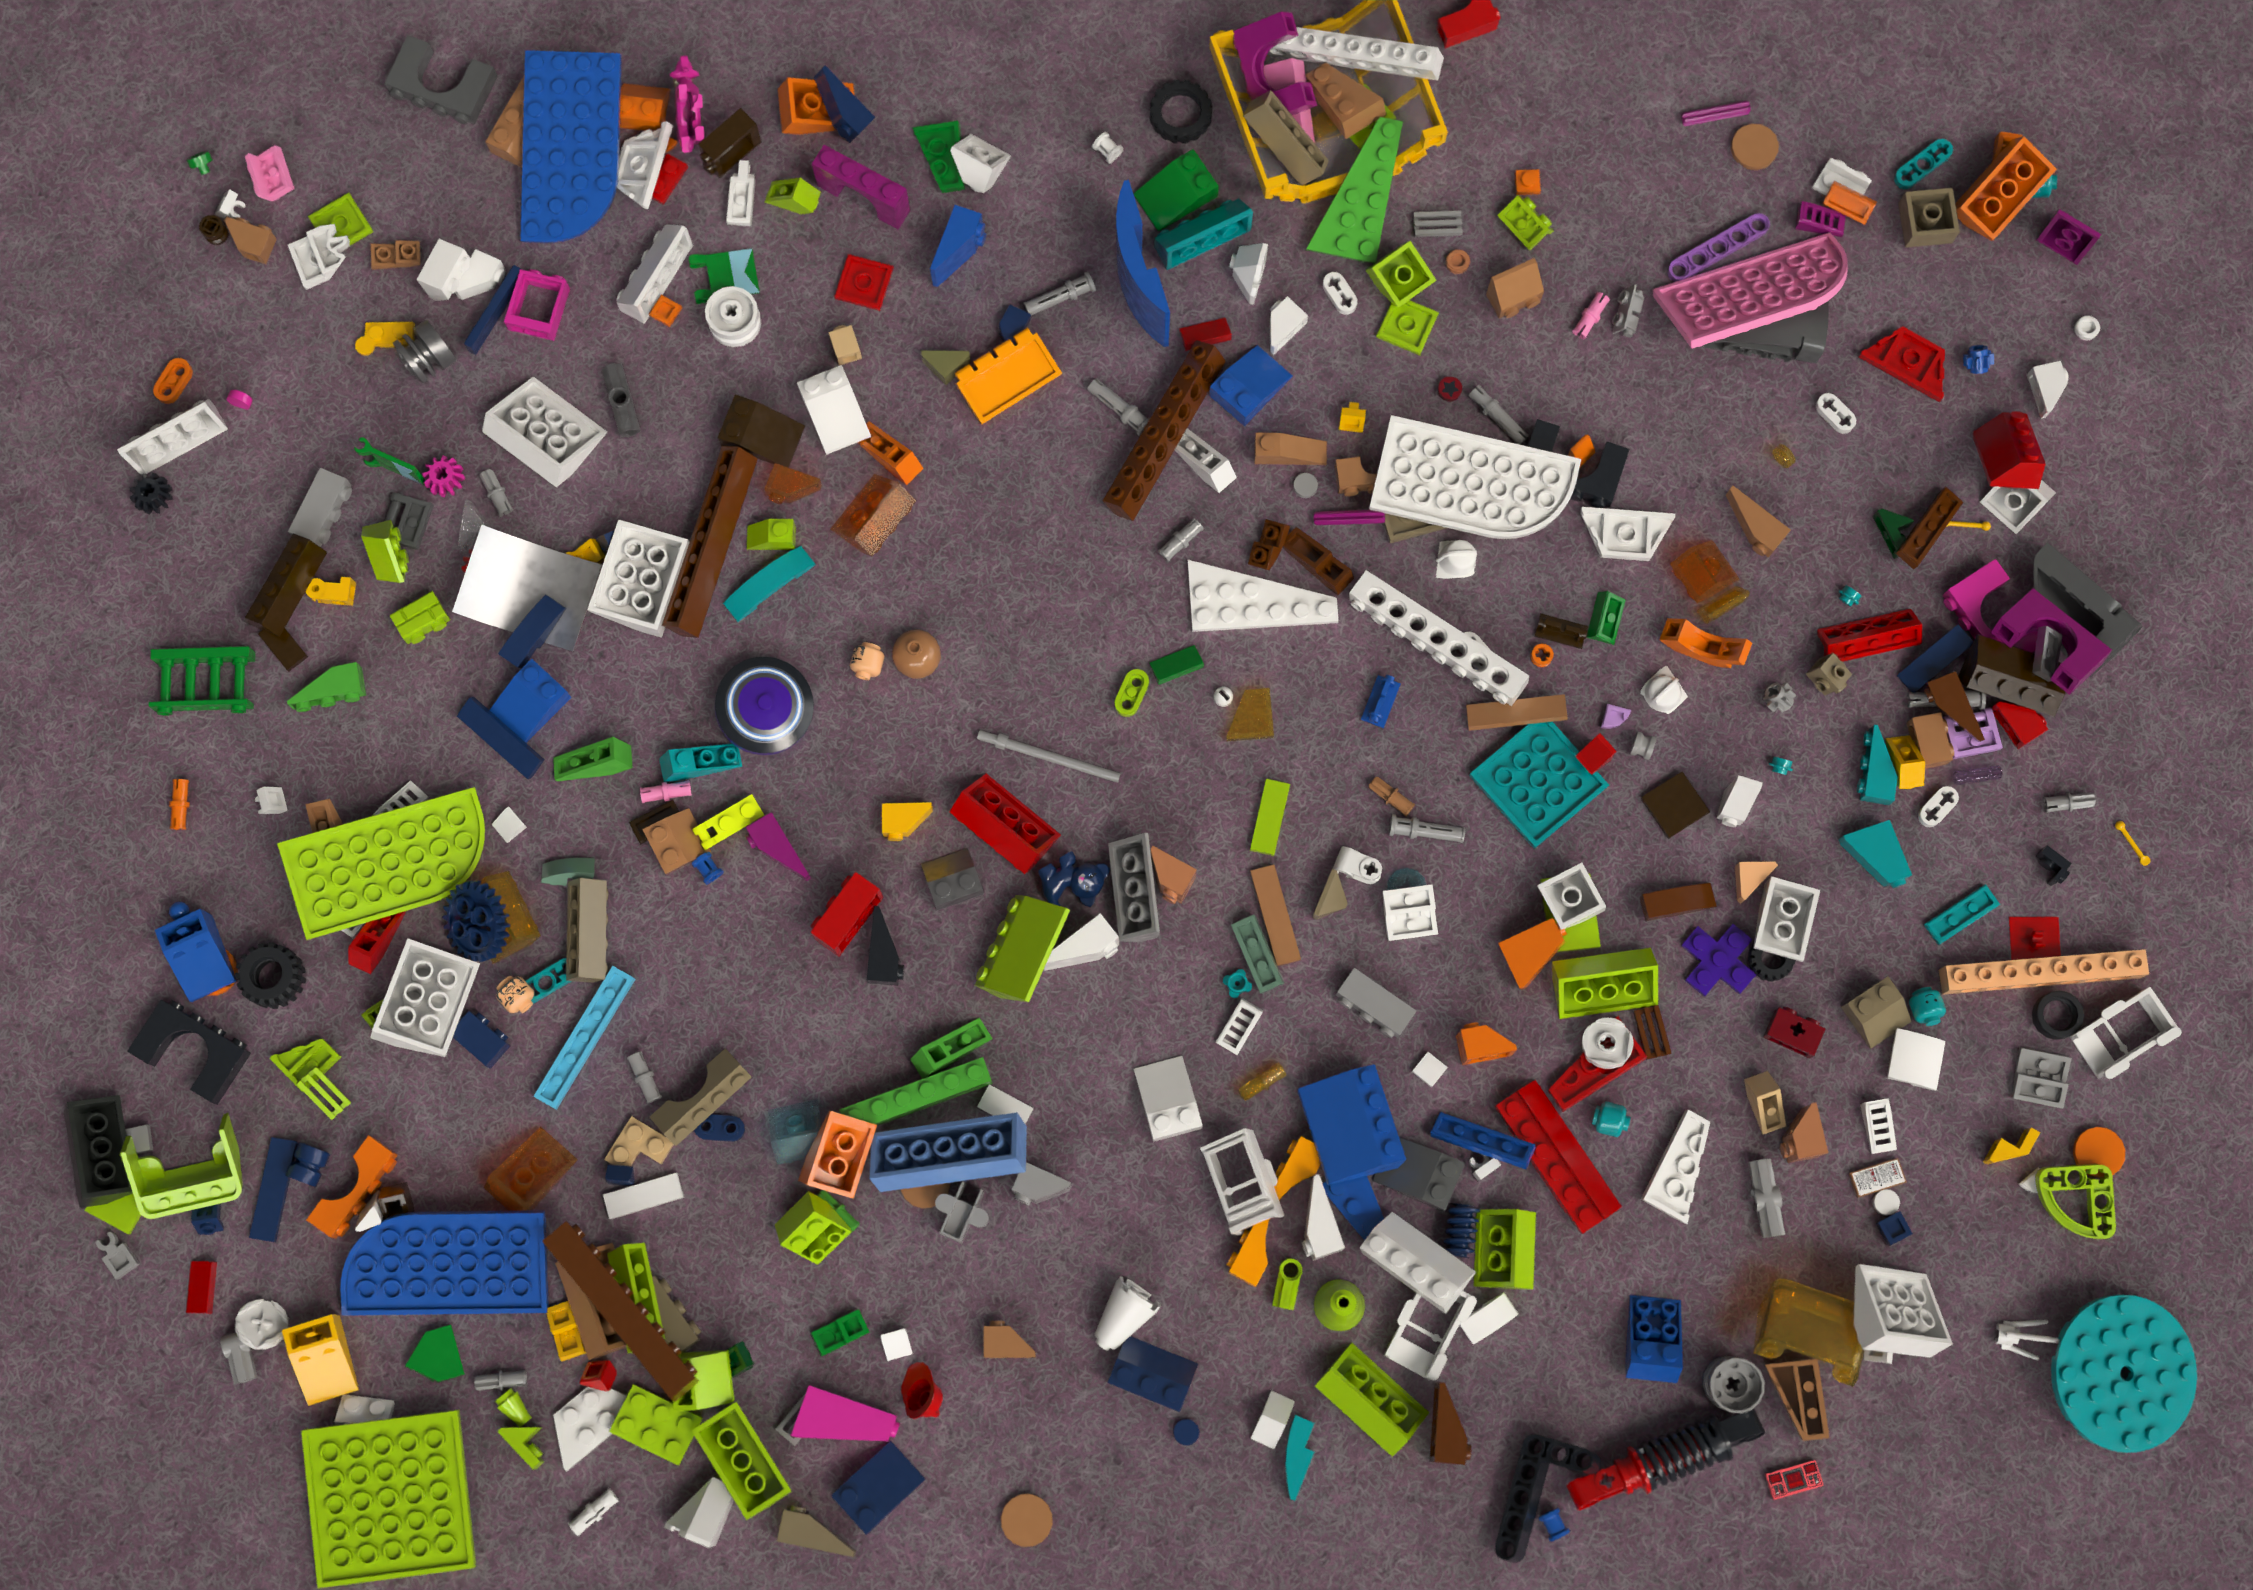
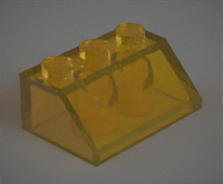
(522, 926)

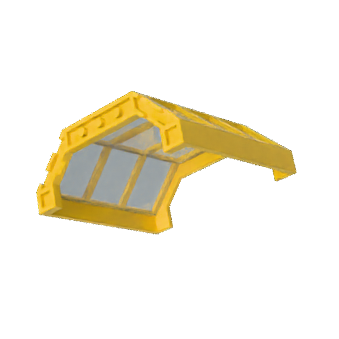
(1405, 96)

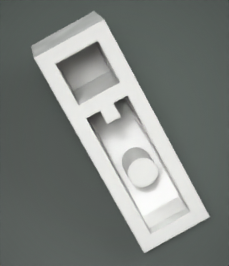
(1205, 461)
(1738, 801)

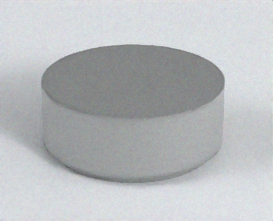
(1305, 485)

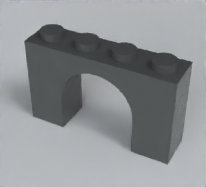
(462, 102)

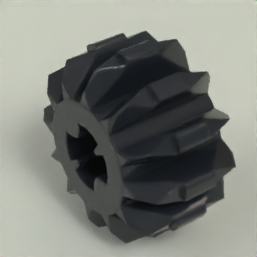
(153, 500)

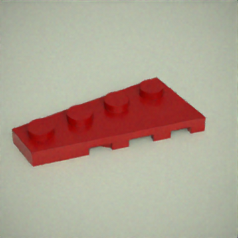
(1585, 1078)

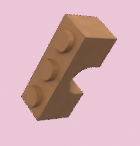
(1352, 477)

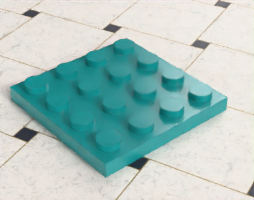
(1538, 781)

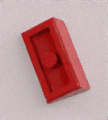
(1207, 332)
(201, 1287)

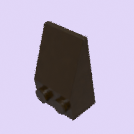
(761, 431)

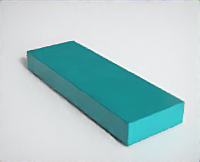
(1962, 914)

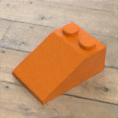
(803, 108)
(838, 1154)

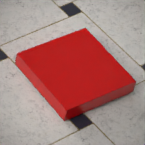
(864, 282)

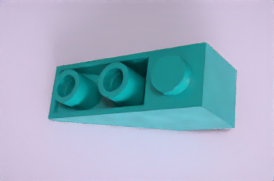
(698, 761)
(1879, 774)

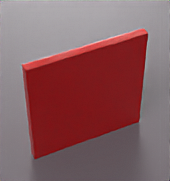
(2034, 937)

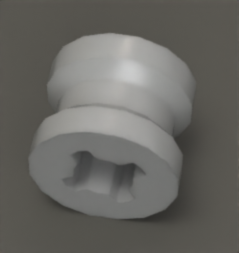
(1643, 745)

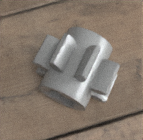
(1779, 697)

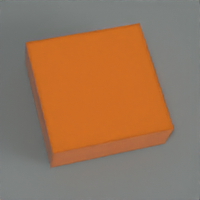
(665, 310)

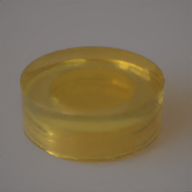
(1784, 456)

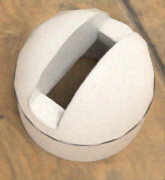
(1220, 699)

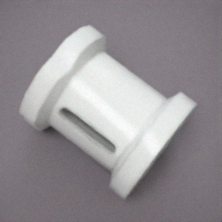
(1107, 147)

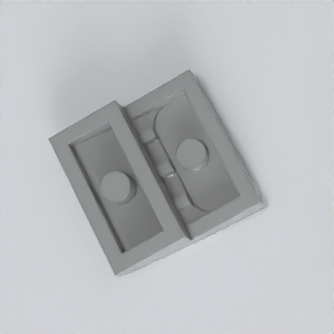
(2036, 1088)

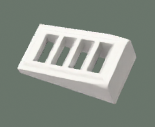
(394, 800)
(1249, 1007)
(1868, 1117)

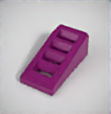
(1815, 227)

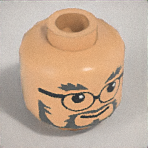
(867, 661)
(515, 994)

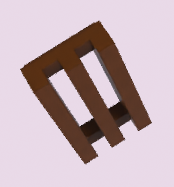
(1658, 1053)

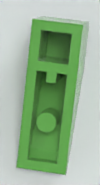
(594, 760)
(950, 1048)

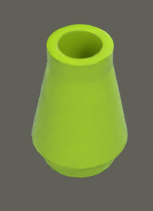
(513, 1407)

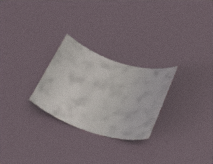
(513, 575)

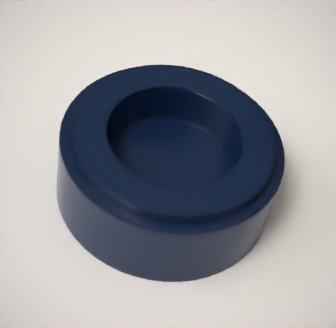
(1186, 1432)

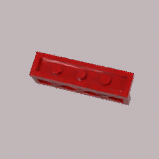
(1872, 639)

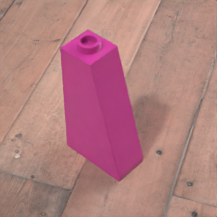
(839, 1418)

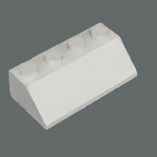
(655, 272)
(1417, 1261)

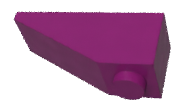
(773, 843)

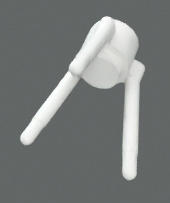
(2010, 1335)

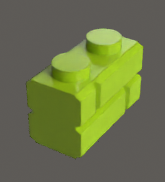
(420, 618)

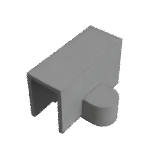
(960, 1215)

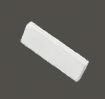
(643, 1196)

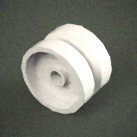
(733, 316)

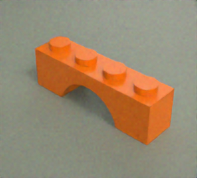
(372, 1161)

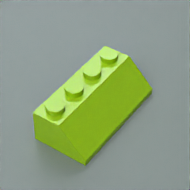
(1605, 983)
(1372, 1399)
(741, 1461)

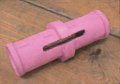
(1591, 315)
(665, 791)

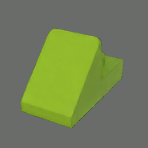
(518, 1439)

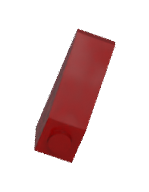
(372, 942)

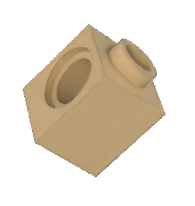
(845, 344)

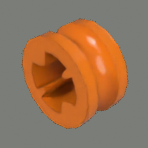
(1537, 660)

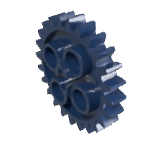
(476, 921)

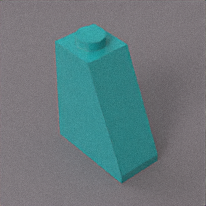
(1879, 853)

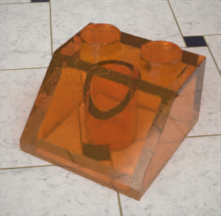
(1704, 571)

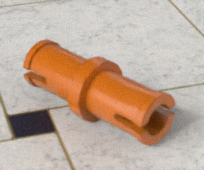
(179, 804)

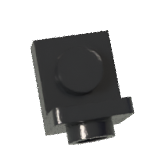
(2054, 861)

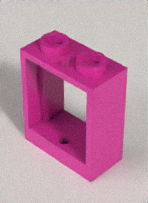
(529, 326)

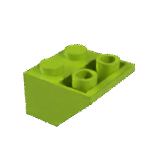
(385, 552)
(811, 1228)
(714, 1382)

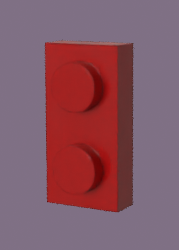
(669, 176)

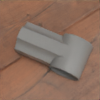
(239, 1358)

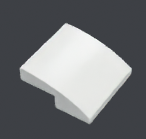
(1410, 912)
(1916, 1059)

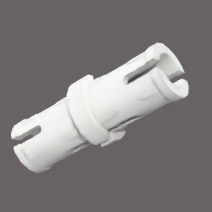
(593, 1512)

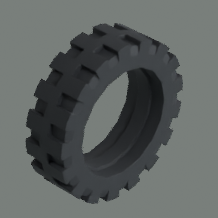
(1184, 89)

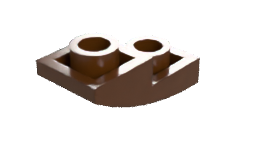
(1270, 545)

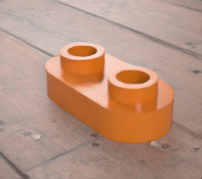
(170, 380)

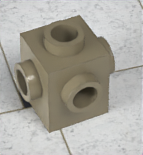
(1829, 674)

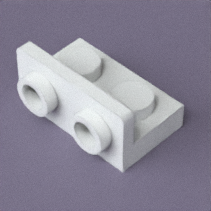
(1838, 171)

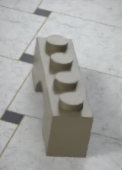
(680, 1118)

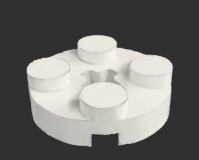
(1614, 1056)

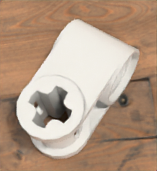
(1355, 865)

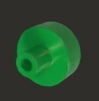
(200, 160)

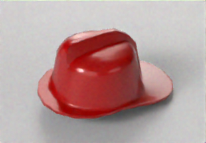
(920, 1392)

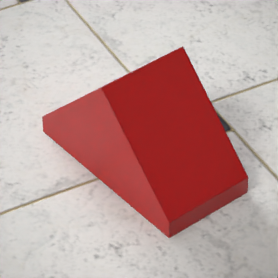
(1596, 754)

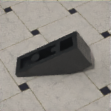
(883, 958)

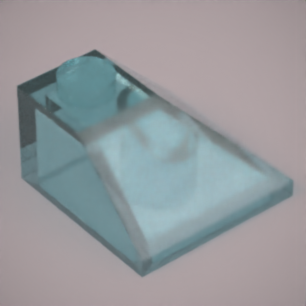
(794, 1130)

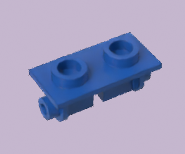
(1381, 701)

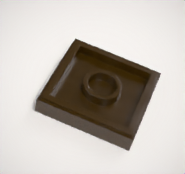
(1675, 805)

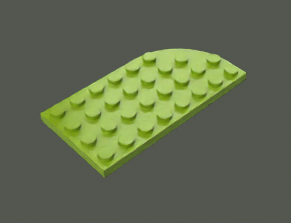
(383, 862)

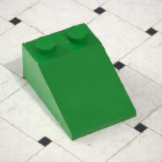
(1177, 190)

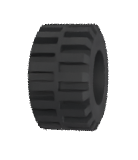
(288, 984)

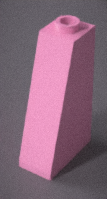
(1285, 74)

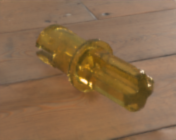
(1262, 1081)

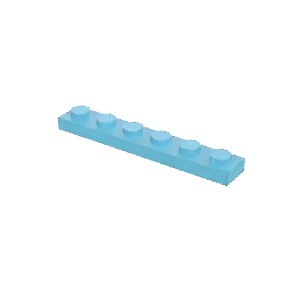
(584, 1037)

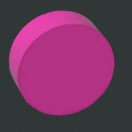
(239, 399)

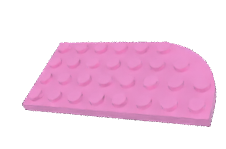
(1755, 290)

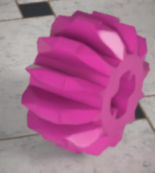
(446, 484)

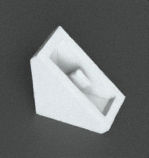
(1273, 1420)

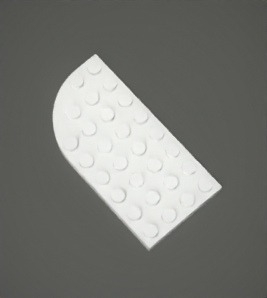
(1470, 481)

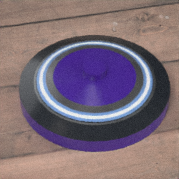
(764, 705)

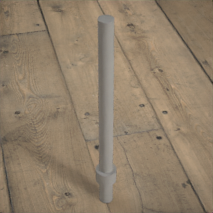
(1002, 741)

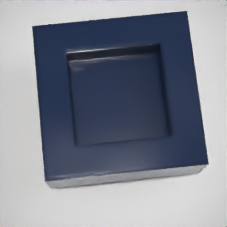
(1894, 1228)

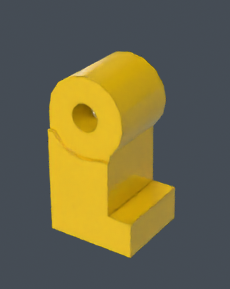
(332, 593)

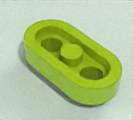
(1131, 693)

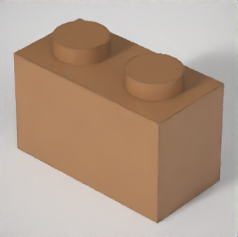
(1931, 739)

